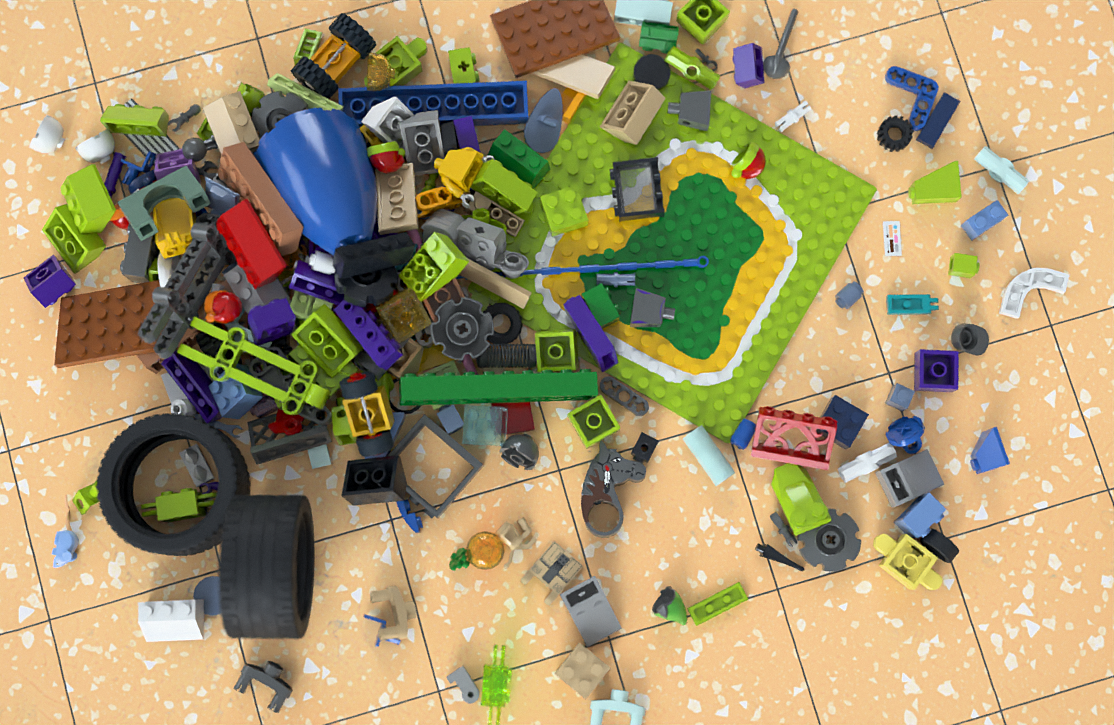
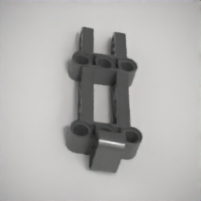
(169, 300)

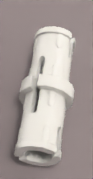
(792, 116)

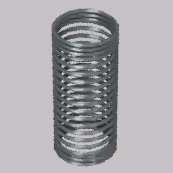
(531, 359)

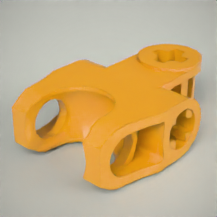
(436, 199)

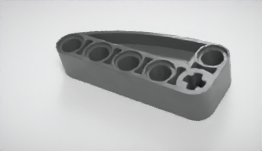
(274, 375)

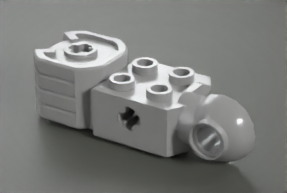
(476, 241)

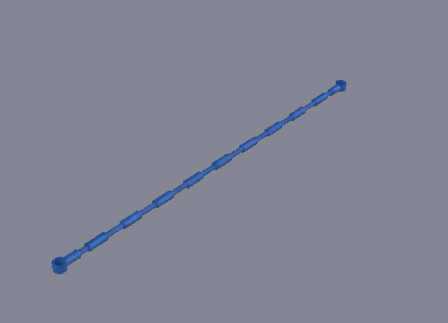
(620, 267)

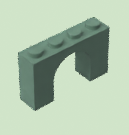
(175, 185)

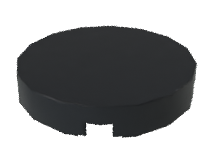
(652, 70)

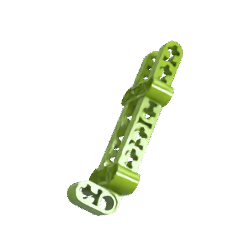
(313, 394)

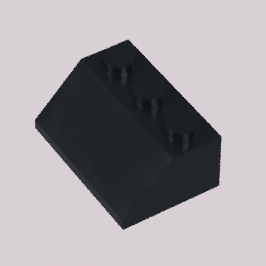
(374, 480)

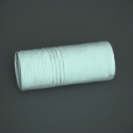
(708, 456)

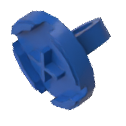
(905, 432)

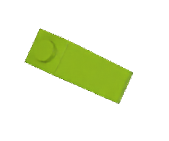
(938, 186)

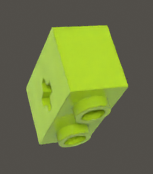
(463, 58)

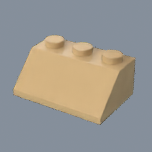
(633, 112)
(231, 122)

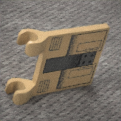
(554, 569)

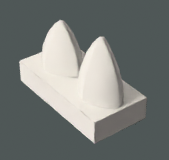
(196, 465)

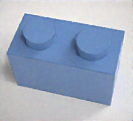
(984, 220)

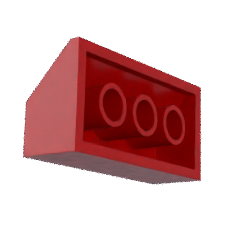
(251, 244)

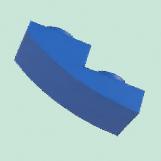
(412, 520)

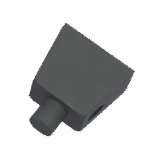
(692, 109)

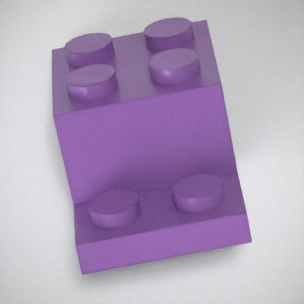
(172, 161)

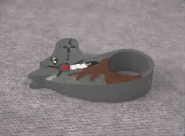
(604, 474)

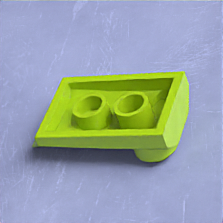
(799, 498)

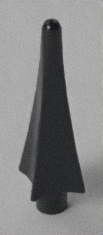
(770, 553)

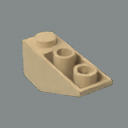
(512, 222)

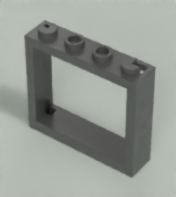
(415, 497)

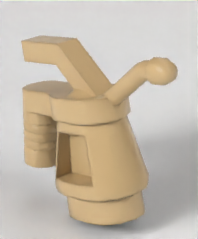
(509, 535)

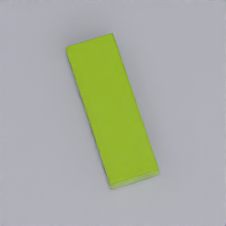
(717, 603)

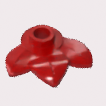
(286, 423)

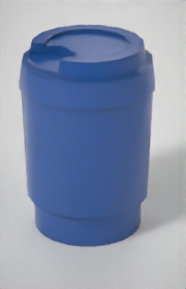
(743, 434)

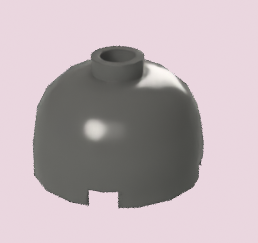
(521, 451)

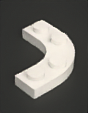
(1026, 281)

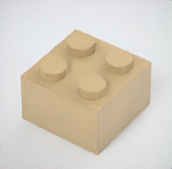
(582, 671)

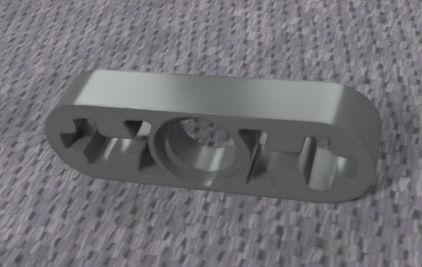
(609, 392)

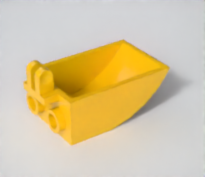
(174, 223)

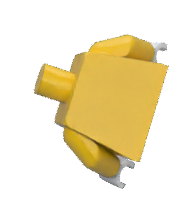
(460, 170)

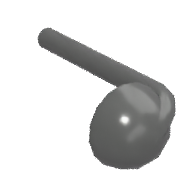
(775, 65)

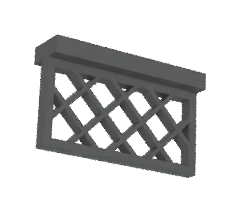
(288, 445)

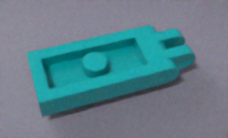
(910, 304)

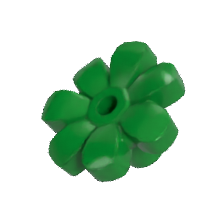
(459, 559)

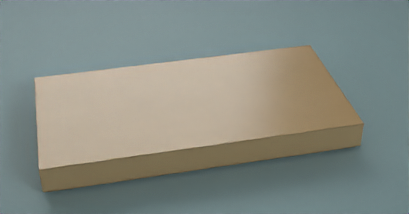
(580, 74)
(397, 200)

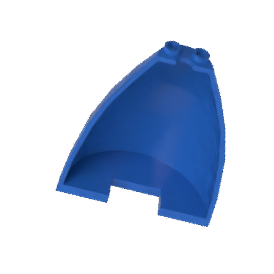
(323, 175)

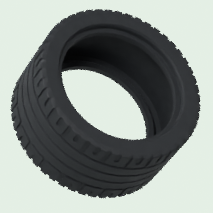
(119, 471)
(266, 567)

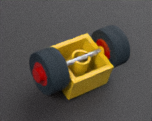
(368, 413)

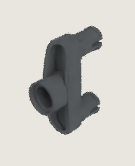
(268, 676)

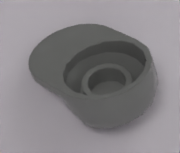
(970, 339)

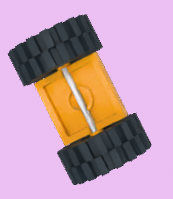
(334, 57)

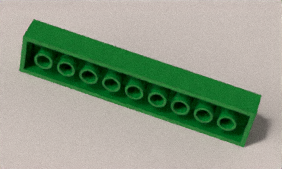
(497, 387)

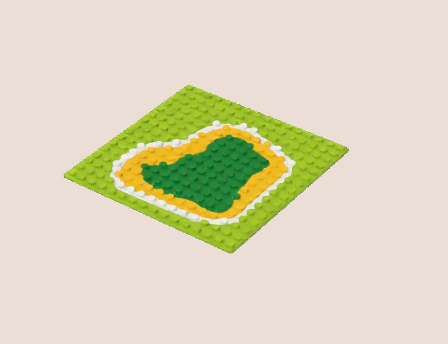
(763, 238)

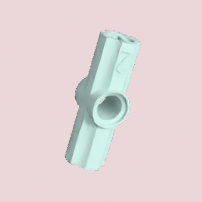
(1001, 170)

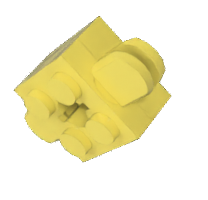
(908, 561)

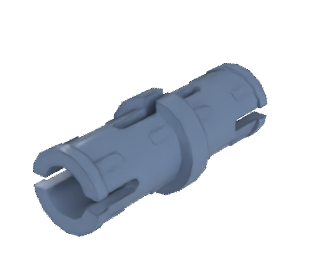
(616, 279)

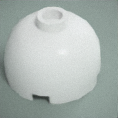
(48, 136)
(97, 147)

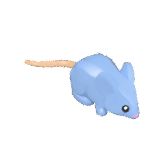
(65, 542)

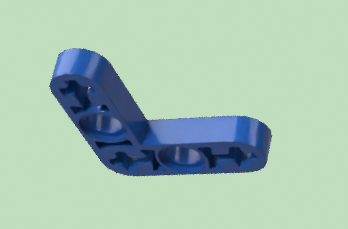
(922, 94)

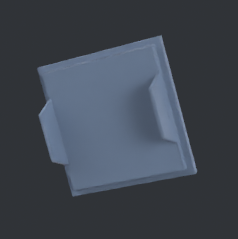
(220, 197)

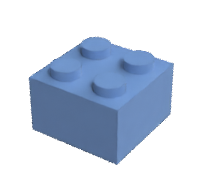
(234, 397)
(920, 516)

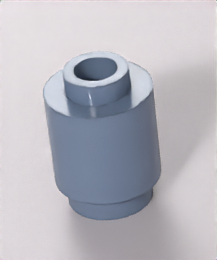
(849, 295)

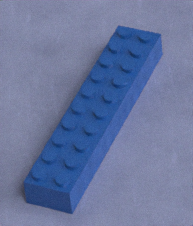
(485, 101)

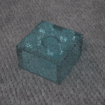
(484, 425)

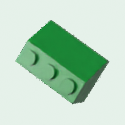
(519, 158)

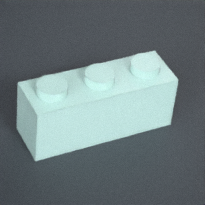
(636, 11)

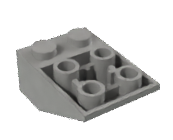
(909, 478)
(590, 611)

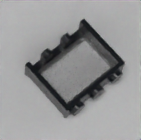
(637, 189)

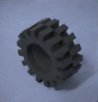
(902, 126)

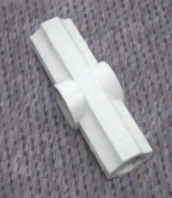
(867, 462)

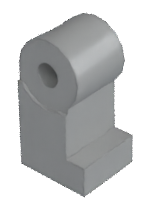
(469, 690)

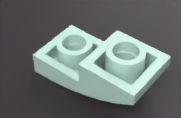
(319, 455)

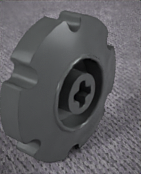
(274, 108)
(470, 342)
(843, 547)

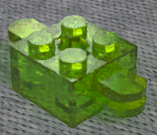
(495, 685)

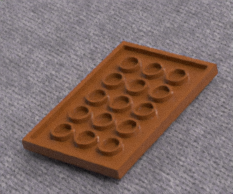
(552, 31)
(103, 325)

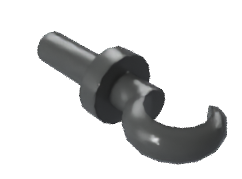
(705, 59)

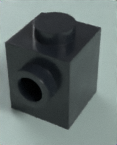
(644, 441)

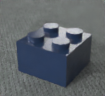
(848, 418)

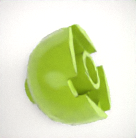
(250, 96)

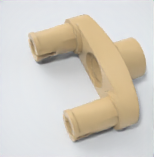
(401, 612)

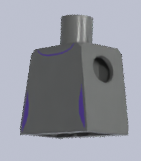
(649, 310)

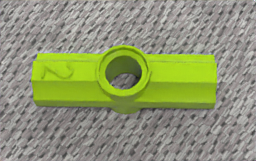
(683, 61)

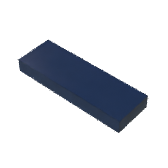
(938, 120)

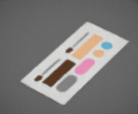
(892, 238)

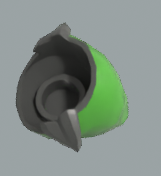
(670, 606)

